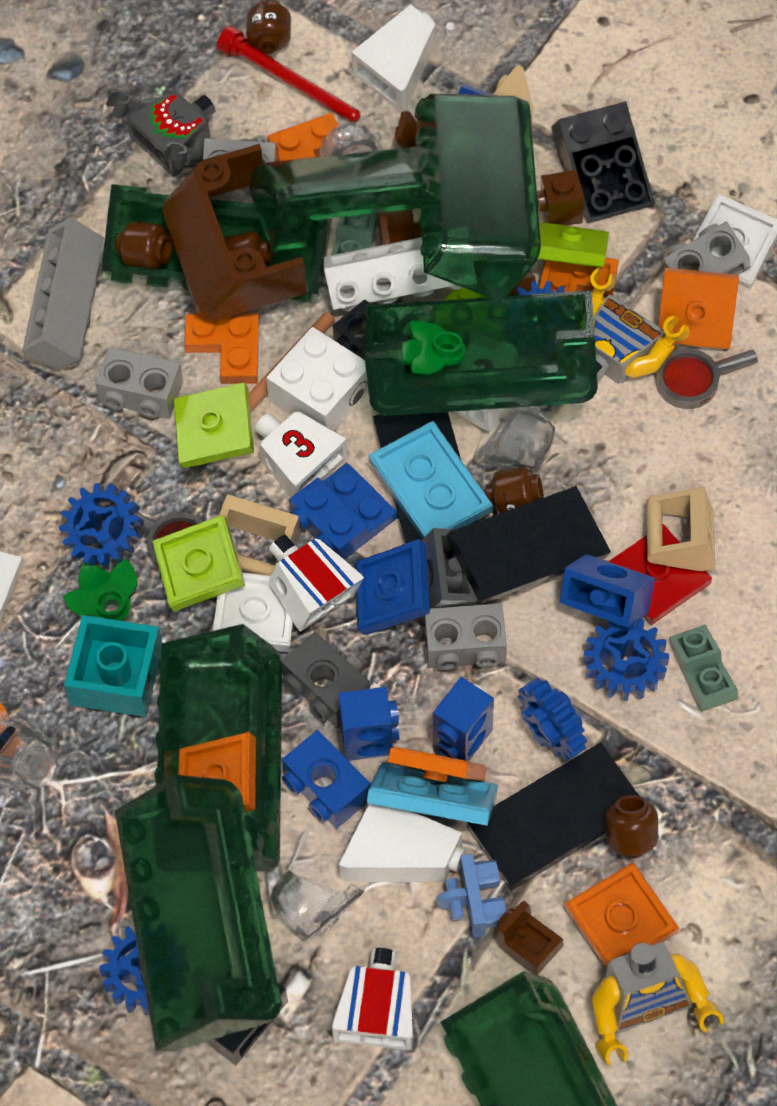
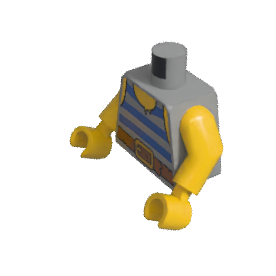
(627, 341)
(644, 989)

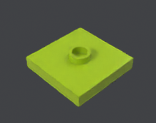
(573, 244)
(213, 425)
(198, 563)

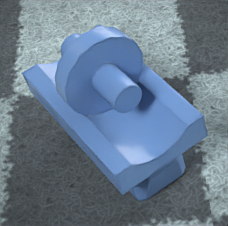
(474, 877)

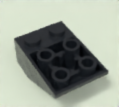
(607, 160)

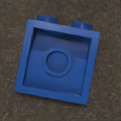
(342, 510)

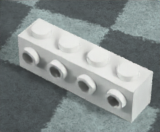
(379, 275)

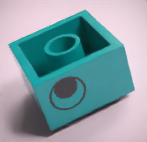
(113, 666)

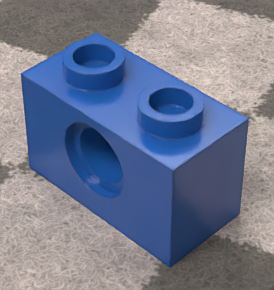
(607, 590)
(319, 758)

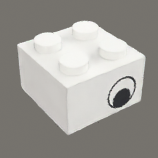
(318, 380)

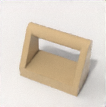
(262, 522)
(691, 555)

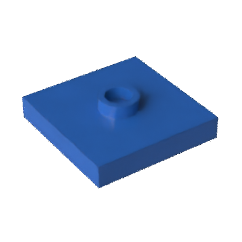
(393, 587)

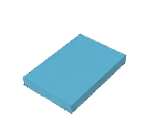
(430, 481)
(455, 799)

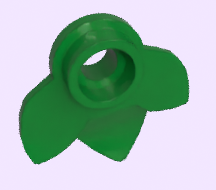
(432, 348)
(101, 589)

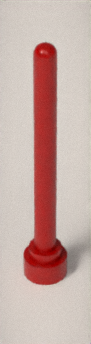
(232, 43)

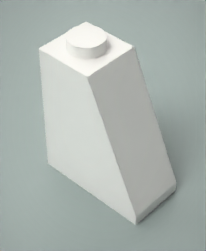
(396, 56)
(400, 848)

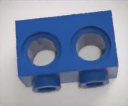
(462, 721)
(368, 723)

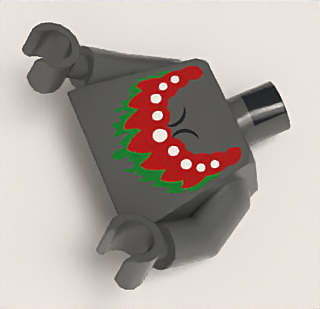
(166, 127)

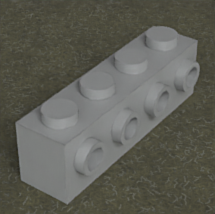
(63, 294)

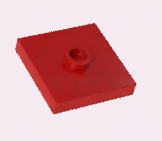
(672, 584)

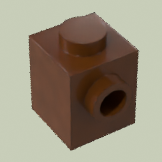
(561, 198)

